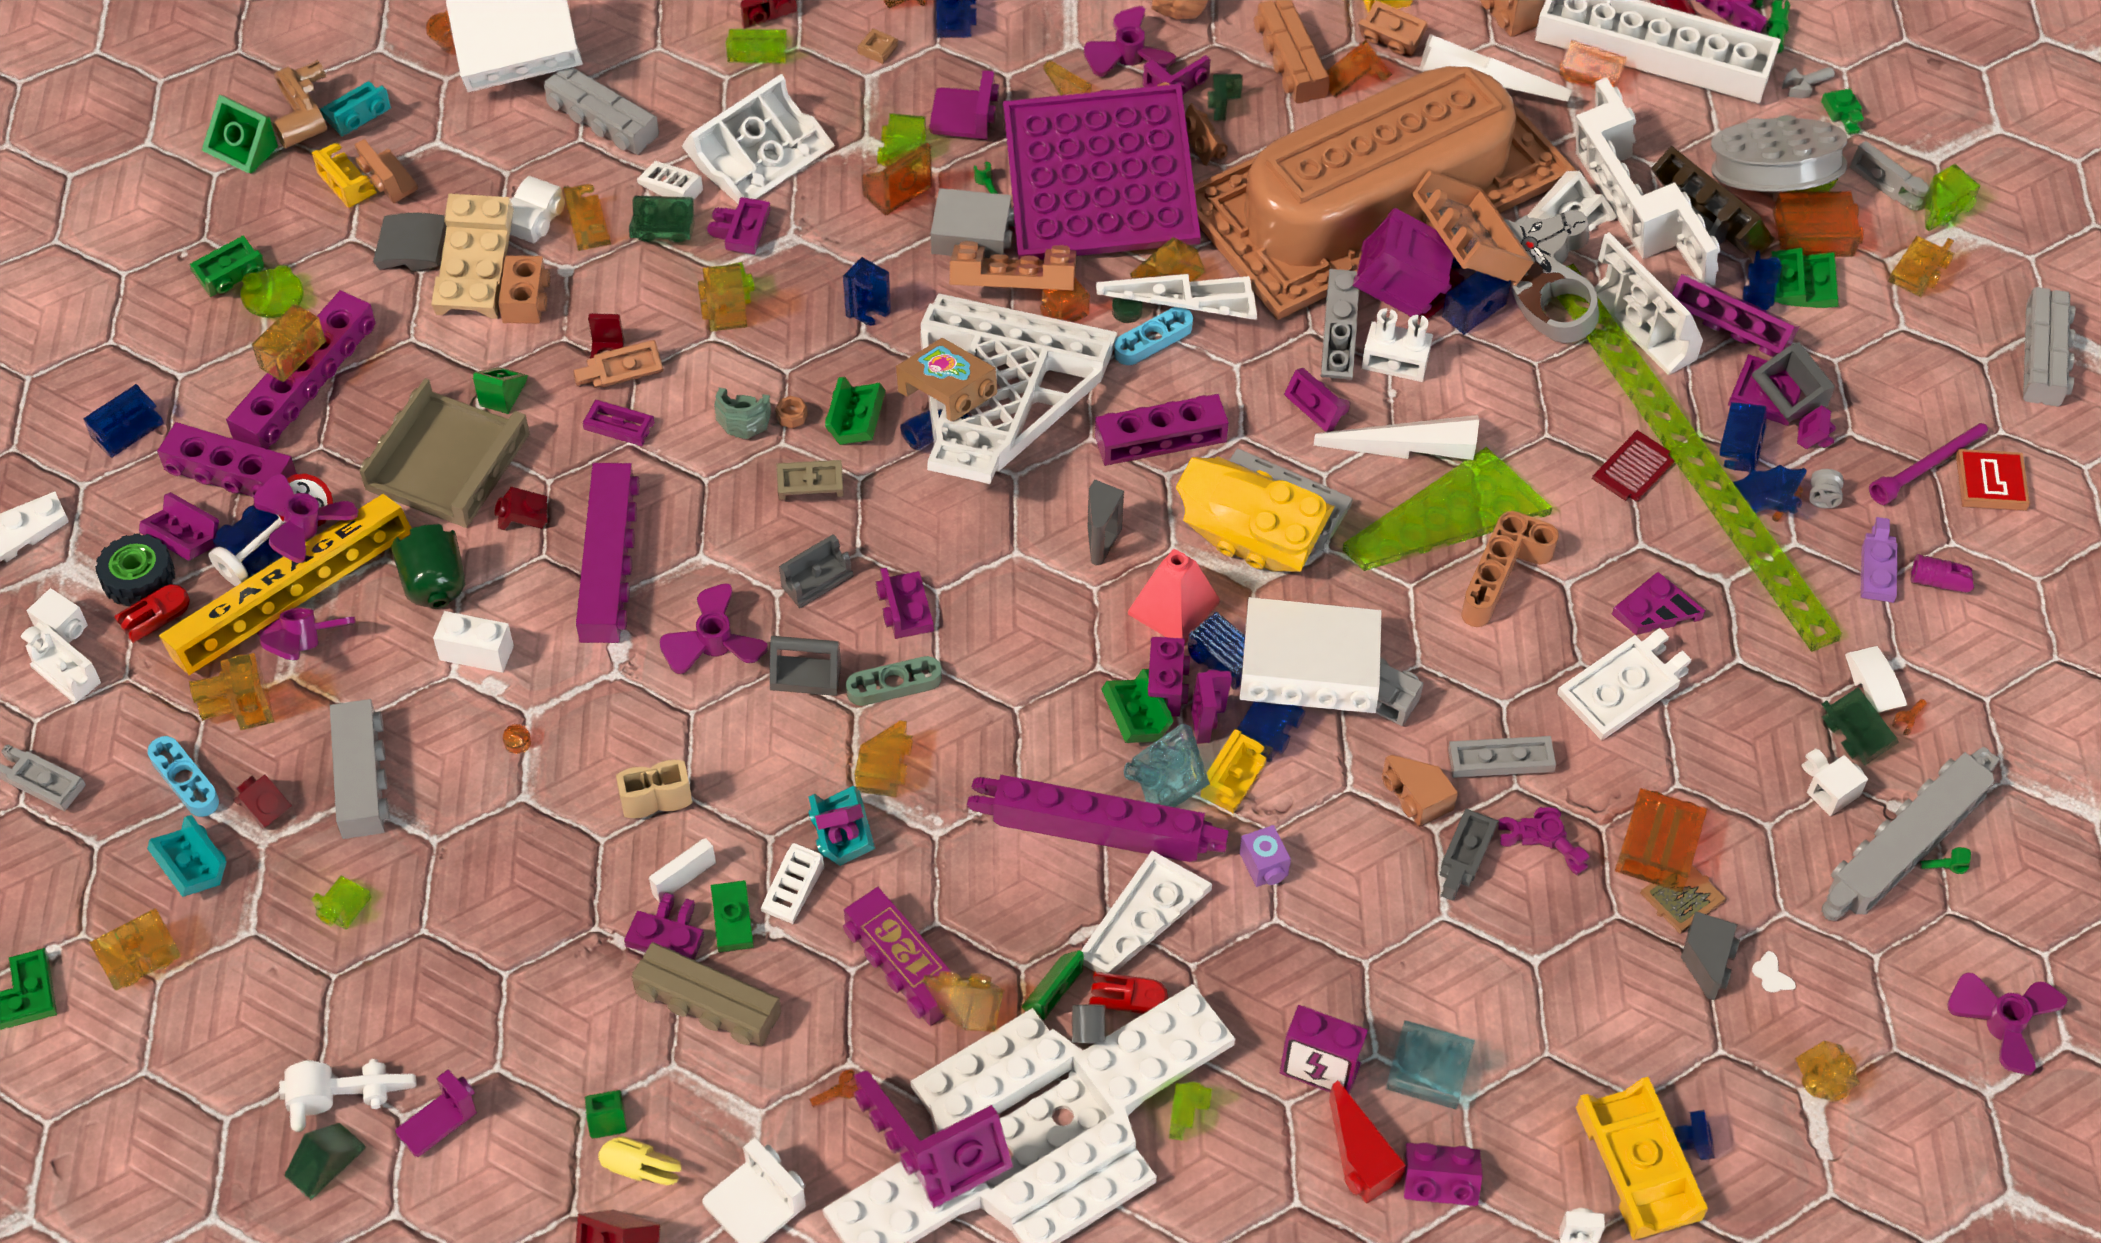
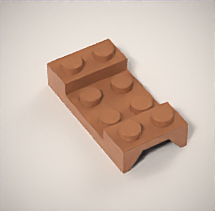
(971, 268)

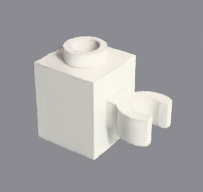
(58, 614)
(1834, 783)

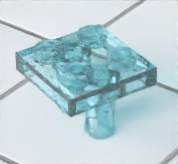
(1169, 768)
(1430, 1064)

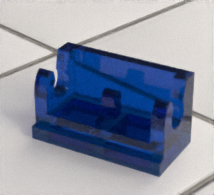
(866, 291)
(123, 421)
(1744, 436)

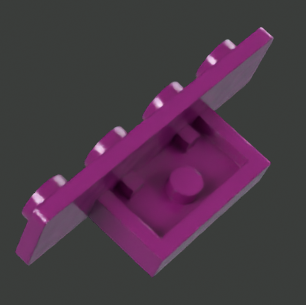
(1737, 13)

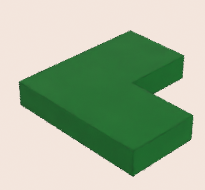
(32, 990)

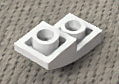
(1878, 679)

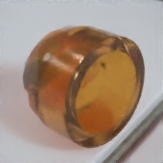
(513, 742)

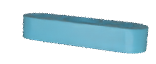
(1148, 347)
(184, 789)

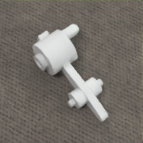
(311, 1088)

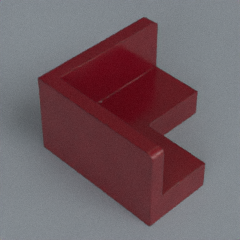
(615, 1227)

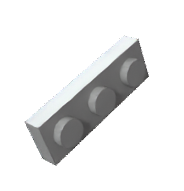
(1501, 756)

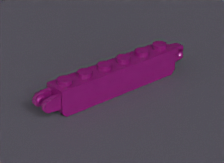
(1097, 818)

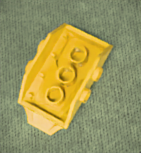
(1252, 513)

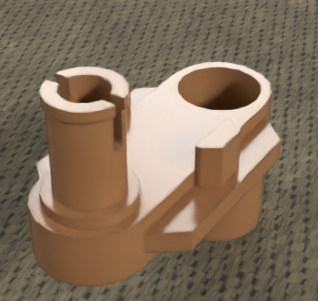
(306, 119)

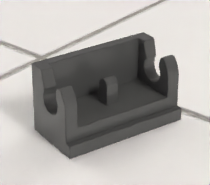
(815, 571)

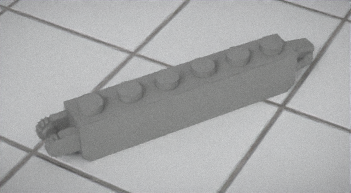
(1911, 835)

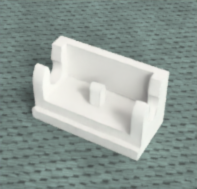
(63, 666)

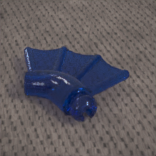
(1772, 489)

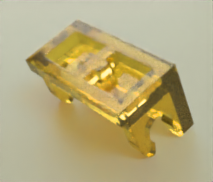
(586, 217)

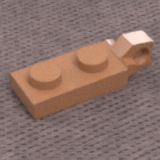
(620, 365)

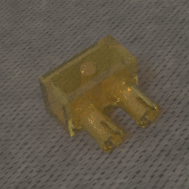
(236, 690)

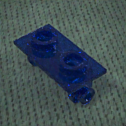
(1763, 279)

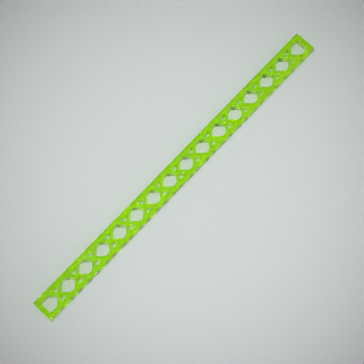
(1711, 471)

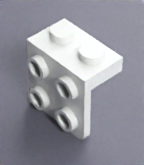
(756, 1196)

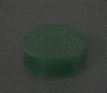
(1126, 310)

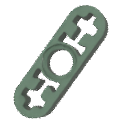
(868, 677)

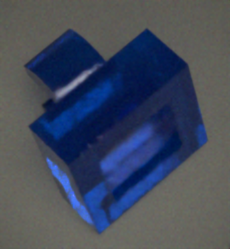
(1697, 1135)

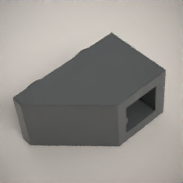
(1707, 950)

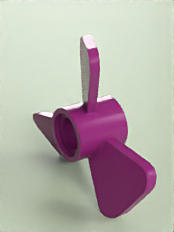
(1127, 48)
(300, 515)
(296, 632)
(685, 648)
(1975, 1000)

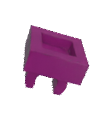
(1816, 428)
(839, 819)

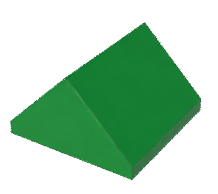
(239, 135)

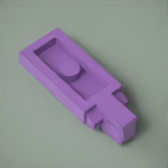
(1879, 563)

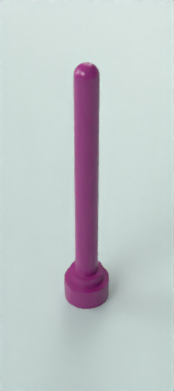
(1886, 488)

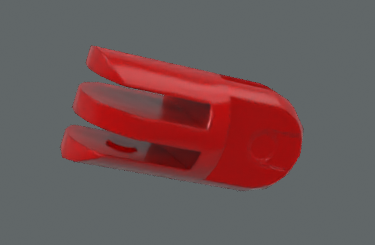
(153, 611)
(1127, 992)

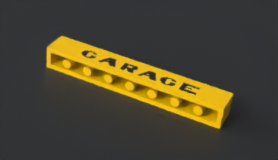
(284, 585)

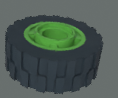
(134, 568)

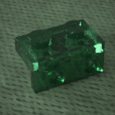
(662, 218)
(1860, 725)

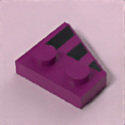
(1655, 606)

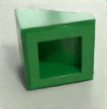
(605, 1114)

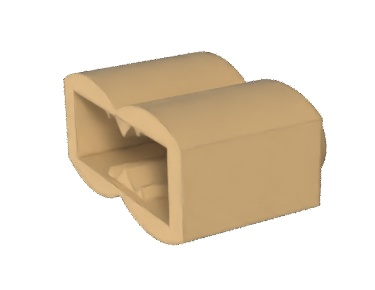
(654, 788)

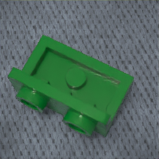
(227, 266)
(854, 411)
(1136, 713)

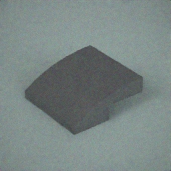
(410, 240)

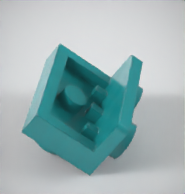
(356, 107)
(846, 849)
(189, 858)

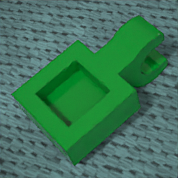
(1845, 107)

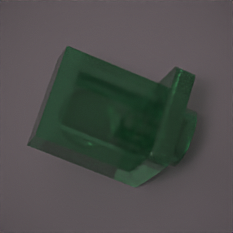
(1223, 88)

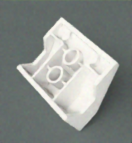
(757, 142)
(1647, 309)

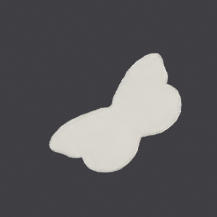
(1768, 971)

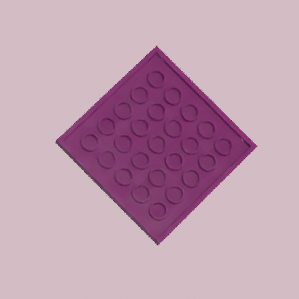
(1101, 171)

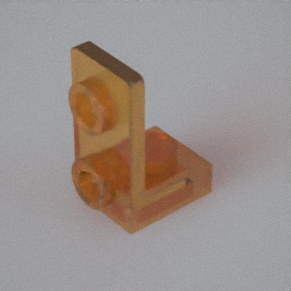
(1354, 66)

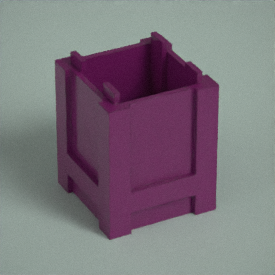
(1404, 264)

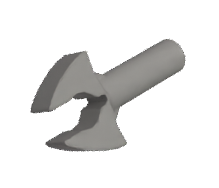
(1803, 82)

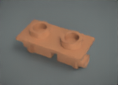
(1202, 136)

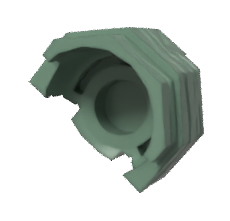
(743, 415)

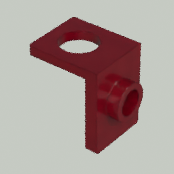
(605, 332)

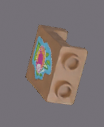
(948, 376)

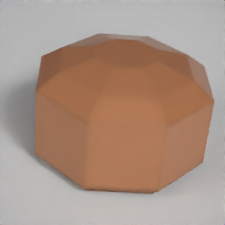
(791, 412)

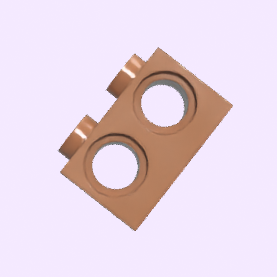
(523, 289)

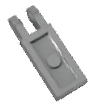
(1889, 176)
(40, 778)

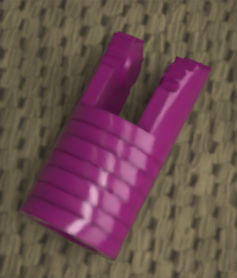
(1941, 574)

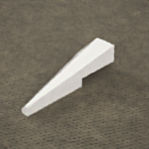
(1444, 53)
(1574, 193)
(1217, 296)
(1442, 437)

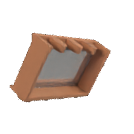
(1472, 227)

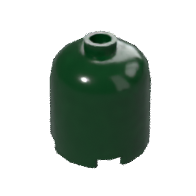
(429, 566)

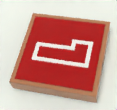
(1992, 479)

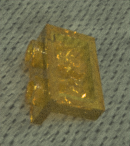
(1921, 265)

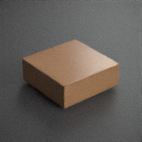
(877, 46)

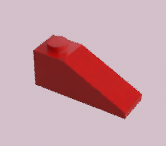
(1365, 1155)

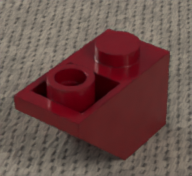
(760, 11)

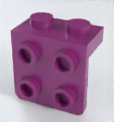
(964, 110)

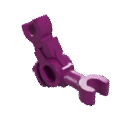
(1545, 830)

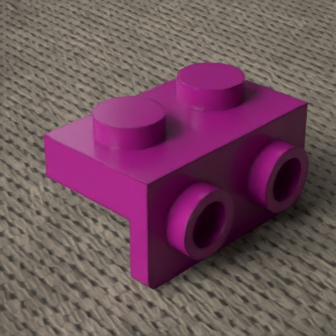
(182, 527)
(1167, 671)
(1442, 1174)

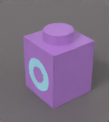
(1265, 856)

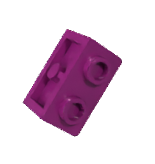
(906, 604)
(1209, 699)

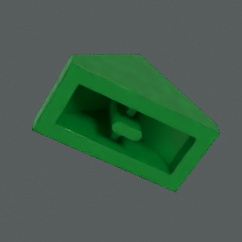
(498, 388)

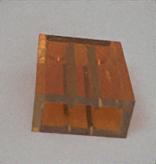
(1818, 222)
(1661, 840)

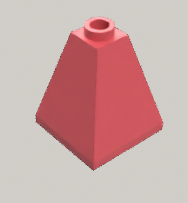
(1175, 597)

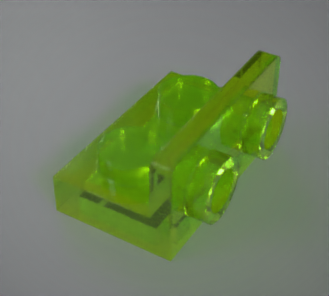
(757, 45)

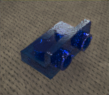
(955, 18)

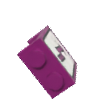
(1322, 1050)

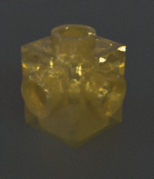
(1828, 1071)

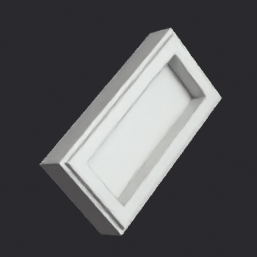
(682, 869)

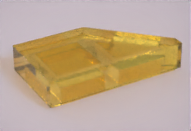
(1064, 80)

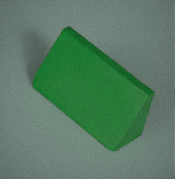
(1055, 984)

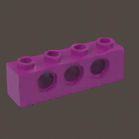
(1161, 429)
(221, 460)

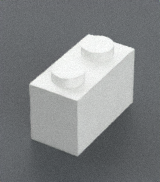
(473, 641)

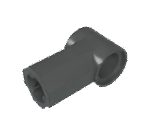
(1088, 1023)

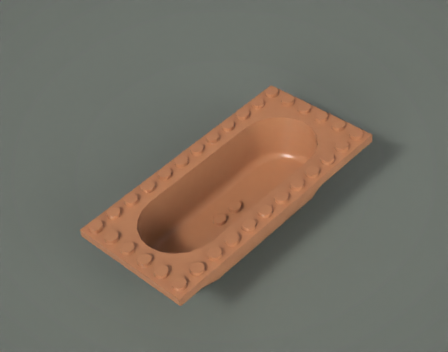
(1334, 182)

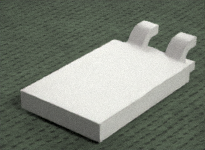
(1624, 683)

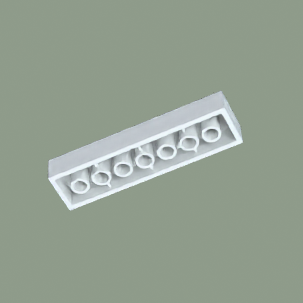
(1665, 43)

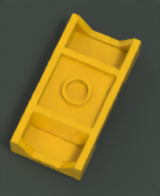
(1643, 1159)

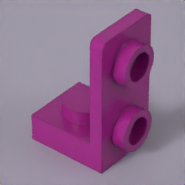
(1189, 77)

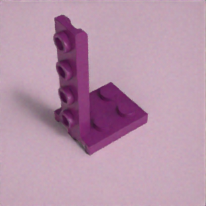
(947, 1160)

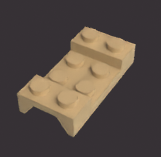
(473, 254)

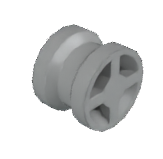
(1826, 488)

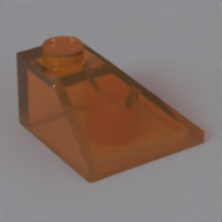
(898, 179)

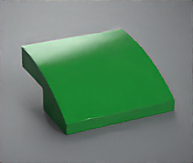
(1807, 279)

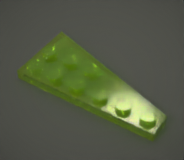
(1447, 511)

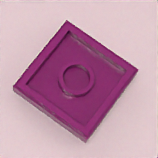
(1749, 391)

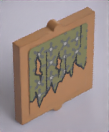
(1680, 907)

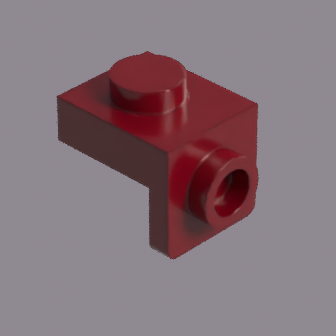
(521, 507)
(262, 800)

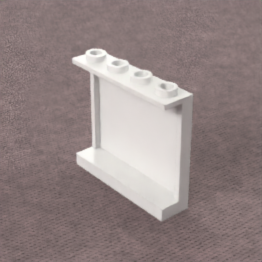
(511, 40)
(1311, 655)

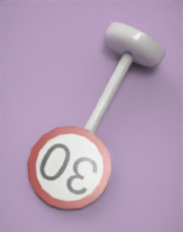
(231, 566)

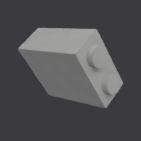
(973, 218)

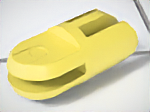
(638, 1161)

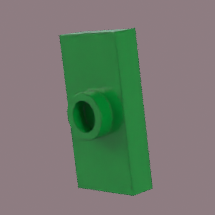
(732, 916)

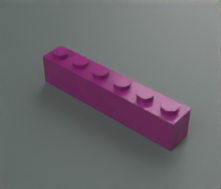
(606, 553)

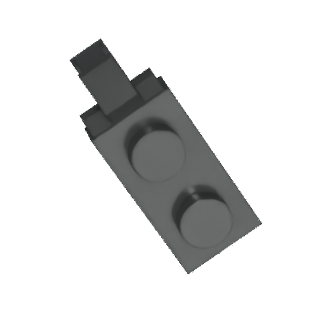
(1466, 851)

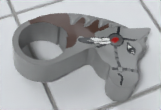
(1548, 246)

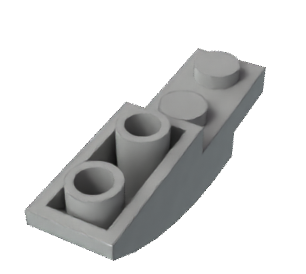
(1340, 325)

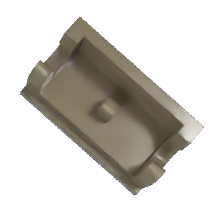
(809, 478)

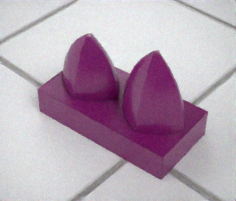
(1316, 400)

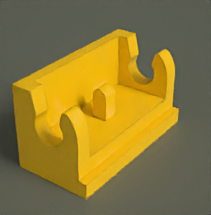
(342, 175)
(1234, 771)

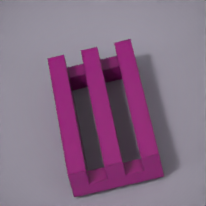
(616, 426)

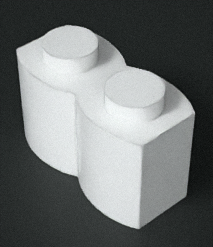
(534, 208)

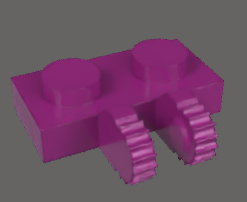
(740, 226)
(670, 934)

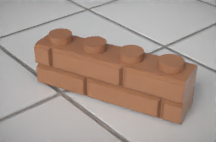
(1291, 50)

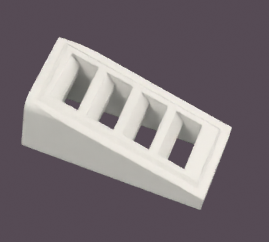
(690, 181)
(801, 863)

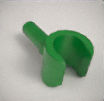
(984, 177)
(1957, 863)

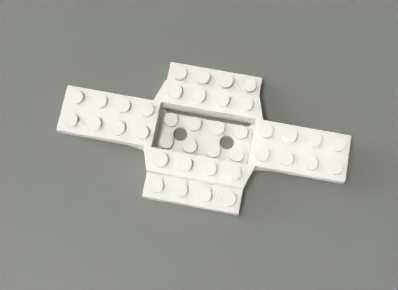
(1059, 1172)

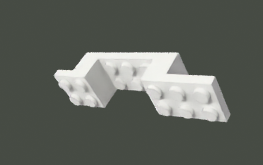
(1650, 220)

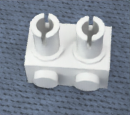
(1397, 349)

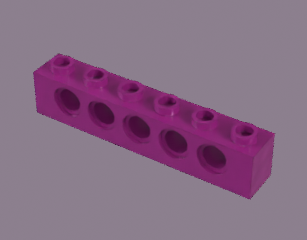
(276, 403)

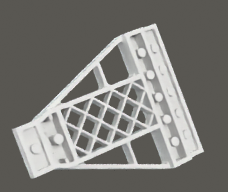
(1008, 336)

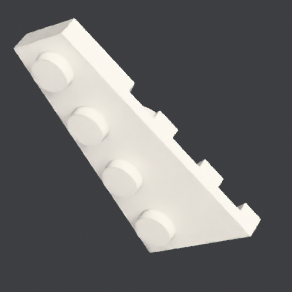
(29, 524)
(1145, 909)

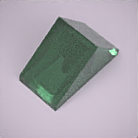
(321, 1158)

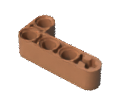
(1512, 538)

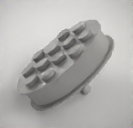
(1779, 154)

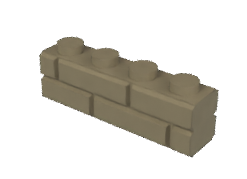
(706, 994)

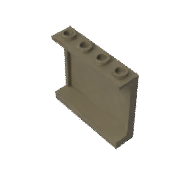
(443, 455)

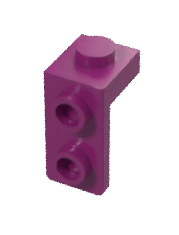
(439, 1116)

